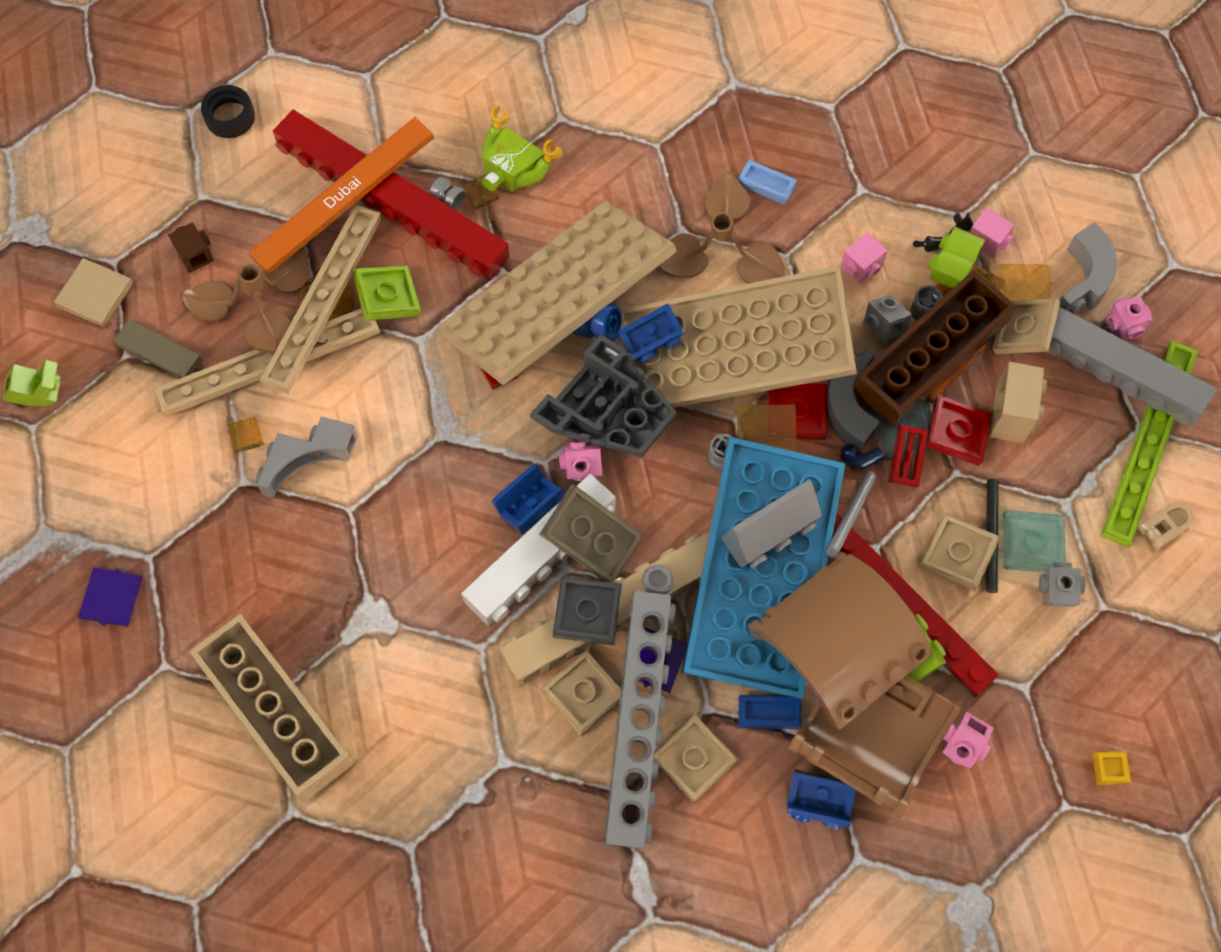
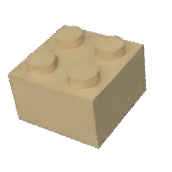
(1018, 402)

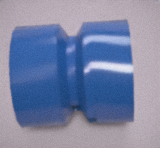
(605, 322)

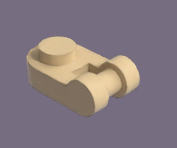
(1174, 518)

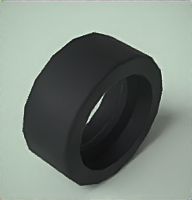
(220, 96)

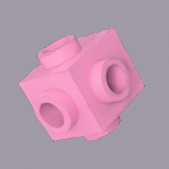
(1128, 318)
(580, 459)
(968, 741)

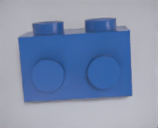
(651, 333)
(527, 499)
(820, 799)

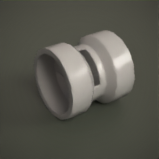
(447, 193)
(717, 452)

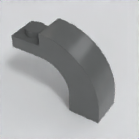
(843, 412)

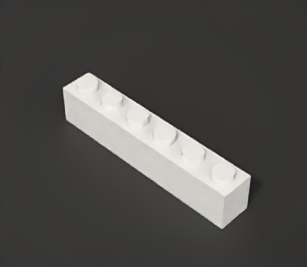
(523, 564)

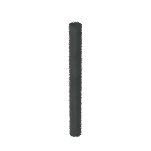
(992, 526)

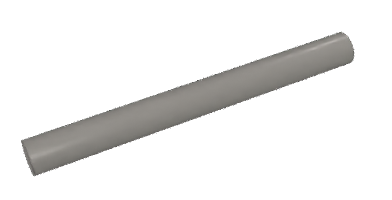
(851, 514)

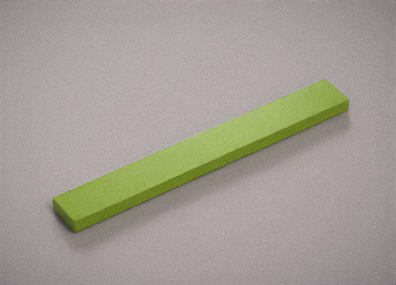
(1143, 460)

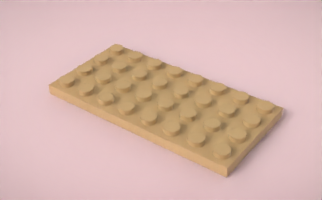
(555, 291)
(752, 338)

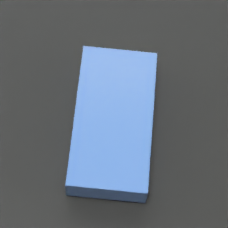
(767, 182)

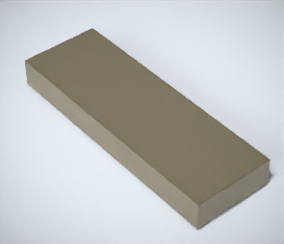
(157, 349)

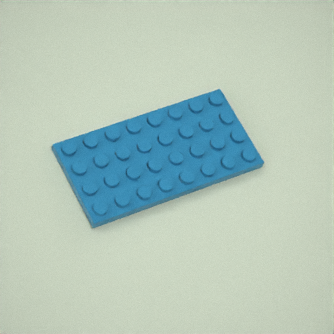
(734, 596)

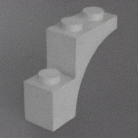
(288, 454)

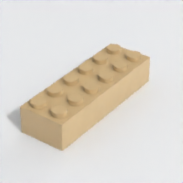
(271, 708)

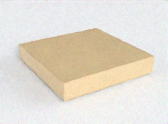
(93, 292)
(1028, 328)
(960, 552)
(583, 692)
(694, 758)

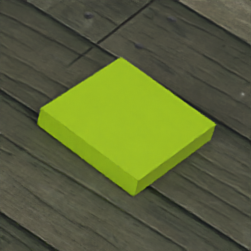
(386, 292)

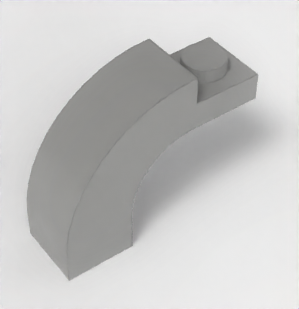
(1099, 262)

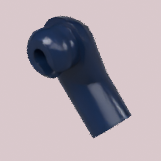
(858, 460)

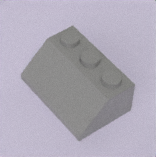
(774, 525)

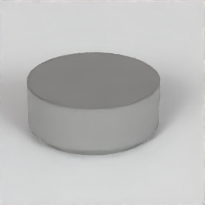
(657, 579)

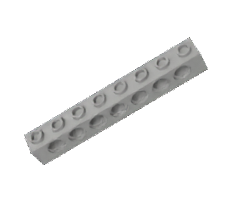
(642, 607)

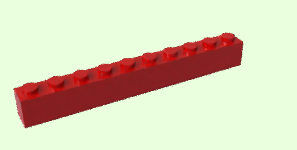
(395, 197)

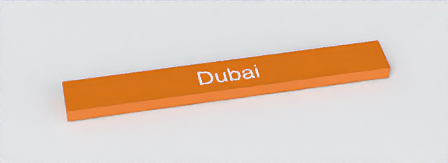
(341, 195)

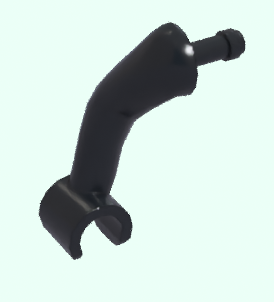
(932, 243)

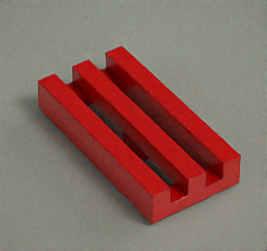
(897, 453)

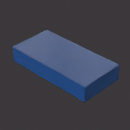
(769, 712)

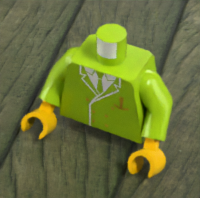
(512, 159)

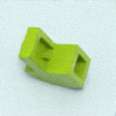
(32, 386)

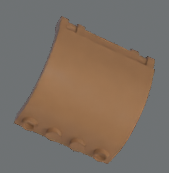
(845, 636)
(882, 746)

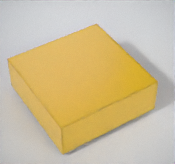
(1111, 768)

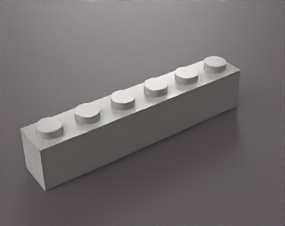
(1130, 368)

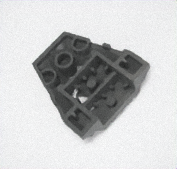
(608, 403)

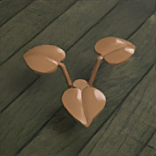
(724, 203)
(211, 299)

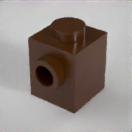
(191, 246)

